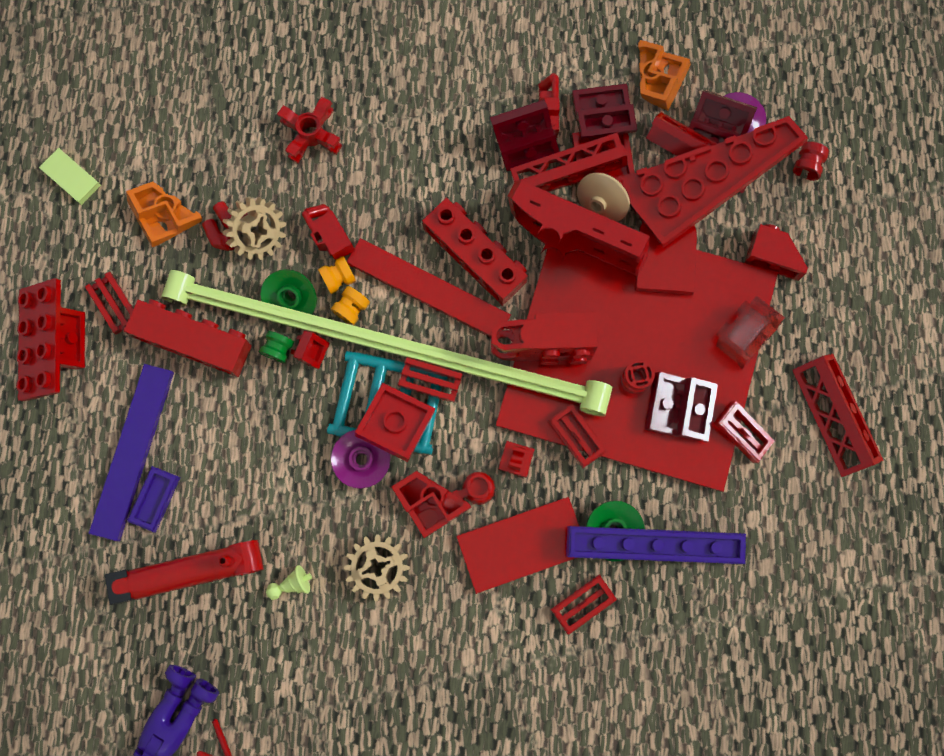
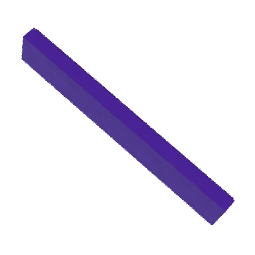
(131, 453)
(655, 545)

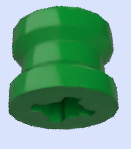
(276, 346)

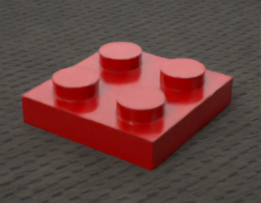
(395, 422)

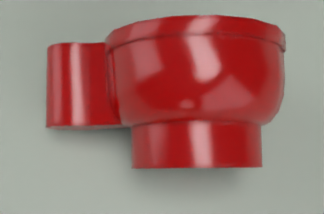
(477, 488)

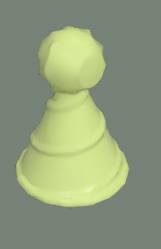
(295, 582)

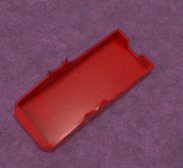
(574, 228)

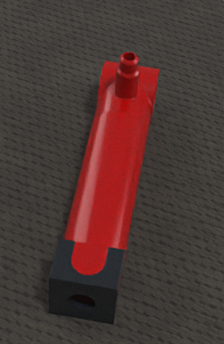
(183, 572)

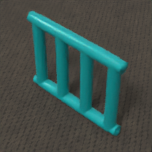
(381, 366)

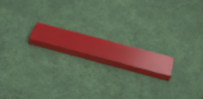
(426, 288)

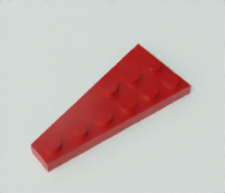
(696, 183)

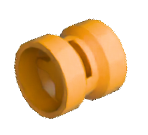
(336, 275)
(350, 305)

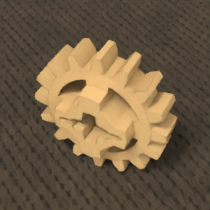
(256, 216)
(371, 555)

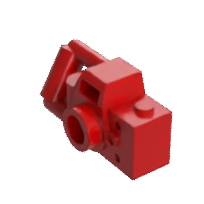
(551, 99)
(329, 229)

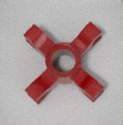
(301, 122)

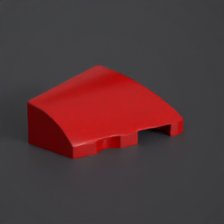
(428, 502)

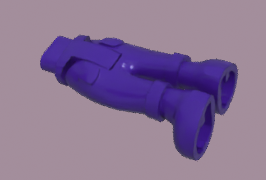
(162, 735)

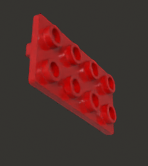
(47, 340)

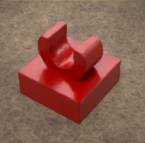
(310, 349)
(516, 459)

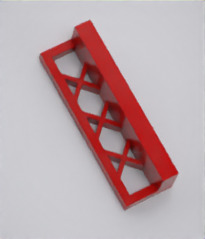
(676, 137)
(575, 171)
(847, 410)

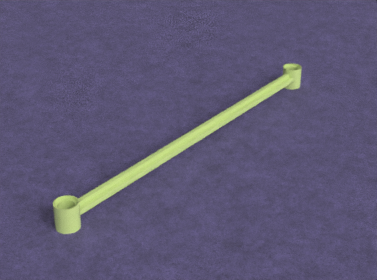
(593, 396)

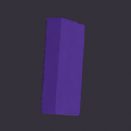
(153, 499)

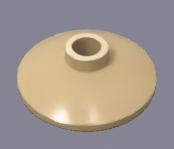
(603, 196)

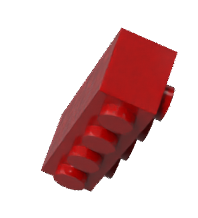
(474, 251)
(188, 337)

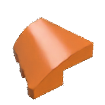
(655, 85)
(153, 206)

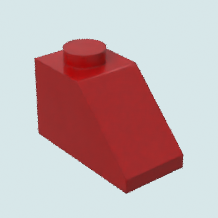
(775, 252)

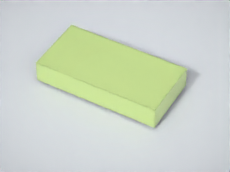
(70, 176)

